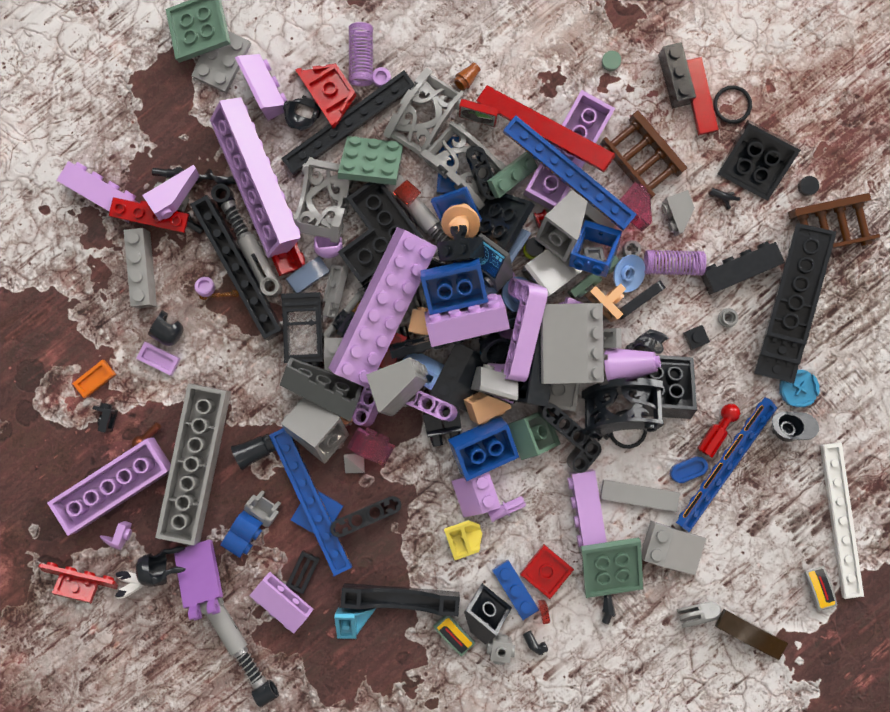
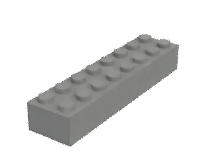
(193, 464)

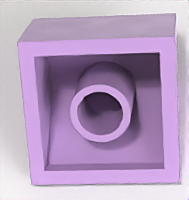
(476, 495)

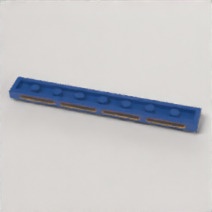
(569, 173)
(727, 464)
(310, 501)

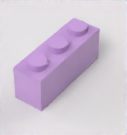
(281, 602)

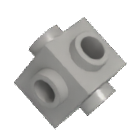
(501, 642)

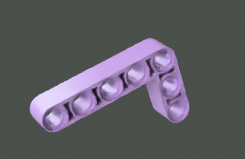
(526, 327)
(419, 403)

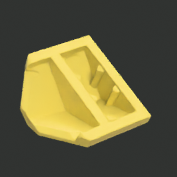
(464, 539)

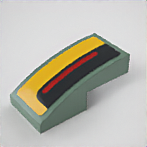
(454, 634)

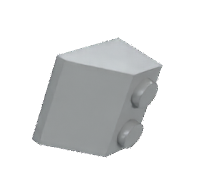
(494, 383)

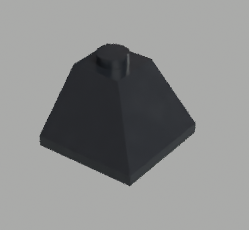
(486, 614)

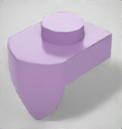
(121, 534)

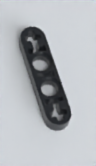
(366, 518)

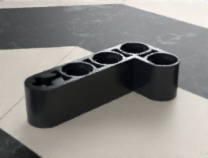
(568, 431)

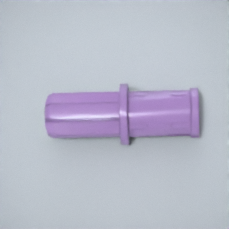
(507, 508)

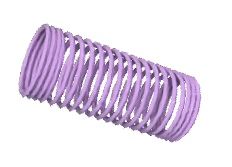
(361, 75)
(698, 262)

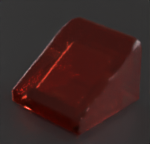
(407, 193)

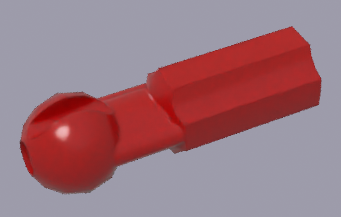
(717, 432)

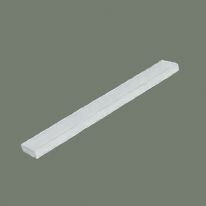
(842, 520)

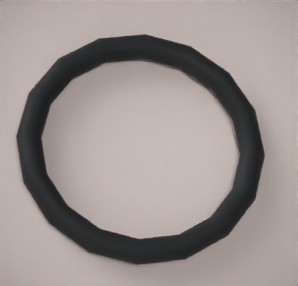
(730, 88)
(627, 446)

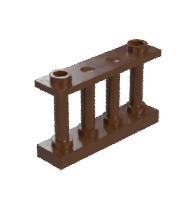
(650, 138)
(839, 206)

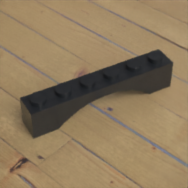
(426, 600)

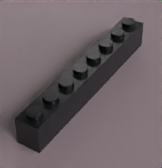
(237, 267)

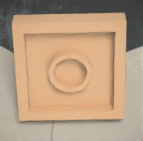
(610, 311)

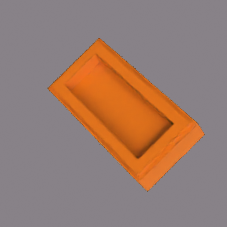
(94, 379)

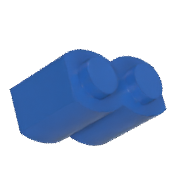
(241, 534)

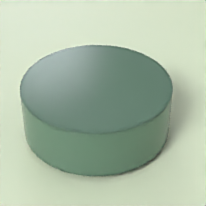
(611, 60)

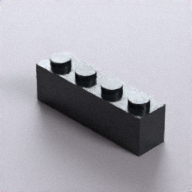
(742, 268)

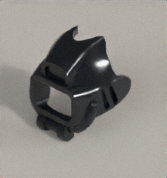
(297, 121)
(649, 341)

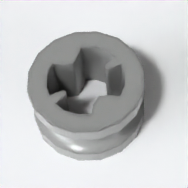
(635, 245)

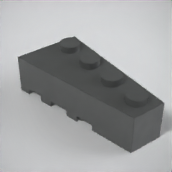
(322, 387)

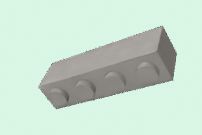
(140, 268)

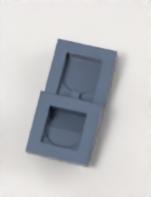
(307, 275)

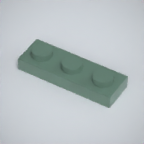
(512, 174)
(580, 288)

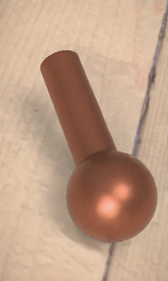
(148, 434)

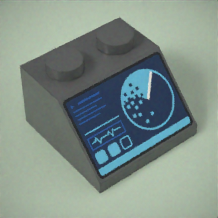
(495, 265)

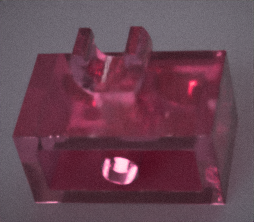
(371, 446)

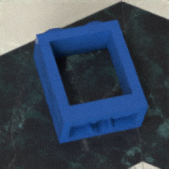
(592, 232)

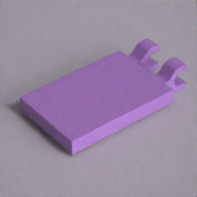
(200, 580)

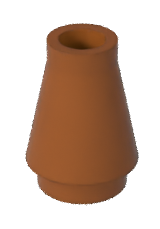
(466, 77)

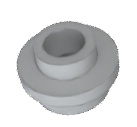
(733, 317)

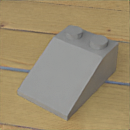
(672, 548)

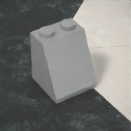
(563, 225)
(549, 271)
(396, 384)
(315, 429)

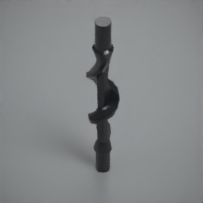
(169, 173)

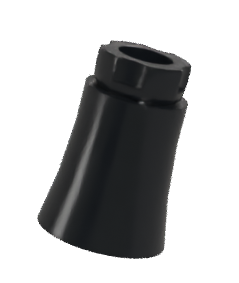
(252, 450)

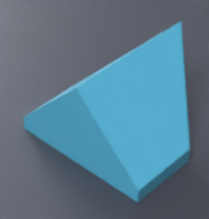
(350, 621)

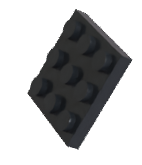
(504, 219)

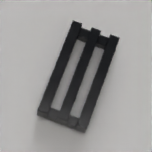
(309, 557)

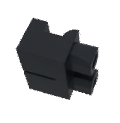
(435, 429)

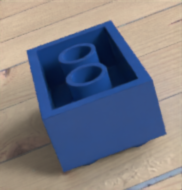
(454, 286)
(483, 448)

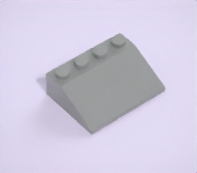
(572, 343)

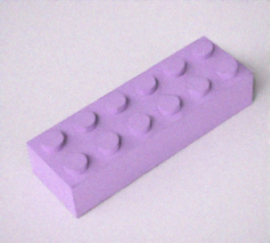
(585, 118)
(110, 486)

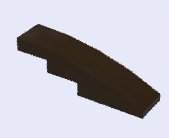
(751, 634)

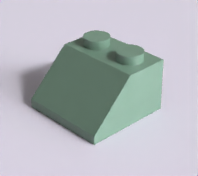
(533, 435)

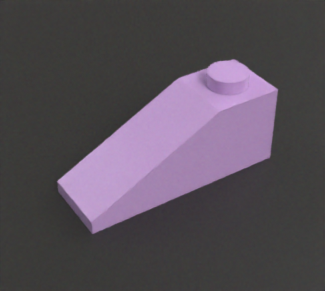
(169, 195)

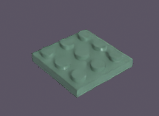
(197, 28)
(370, 160)
(612, 567)

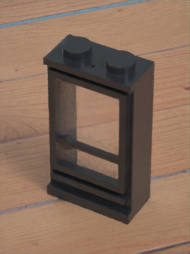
(303, 327)

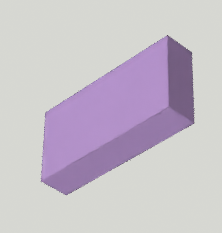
(158, 358)

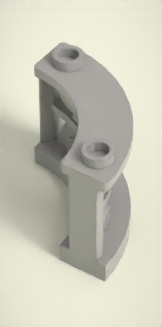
(425, 84)
(439, 161)
(333, 226)

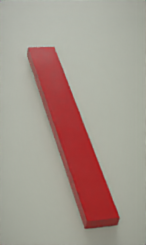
(550, 130)

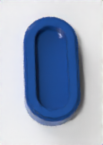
(688, 469)

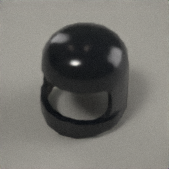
(164, 332)

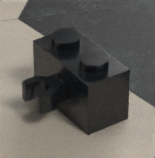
(460, 247)

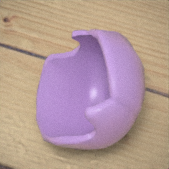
(325, 248)

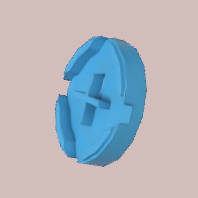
(803, 390)

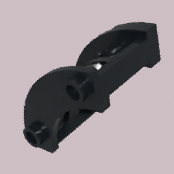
(596, 402)

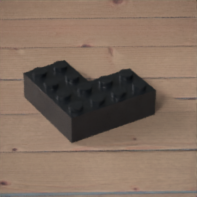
(381, 216)

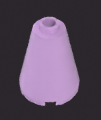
(630, 363)

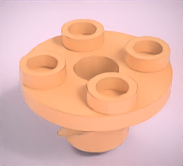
(461, 215)

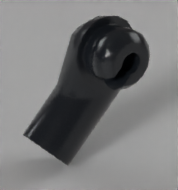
(533, 645)

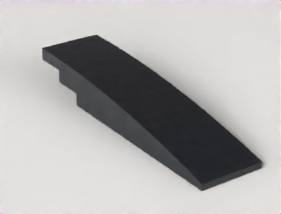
(795, 303)

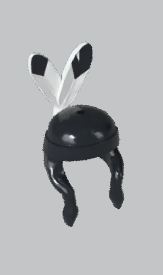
(149, 572)

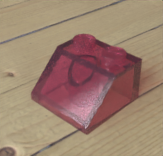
(639, 202)

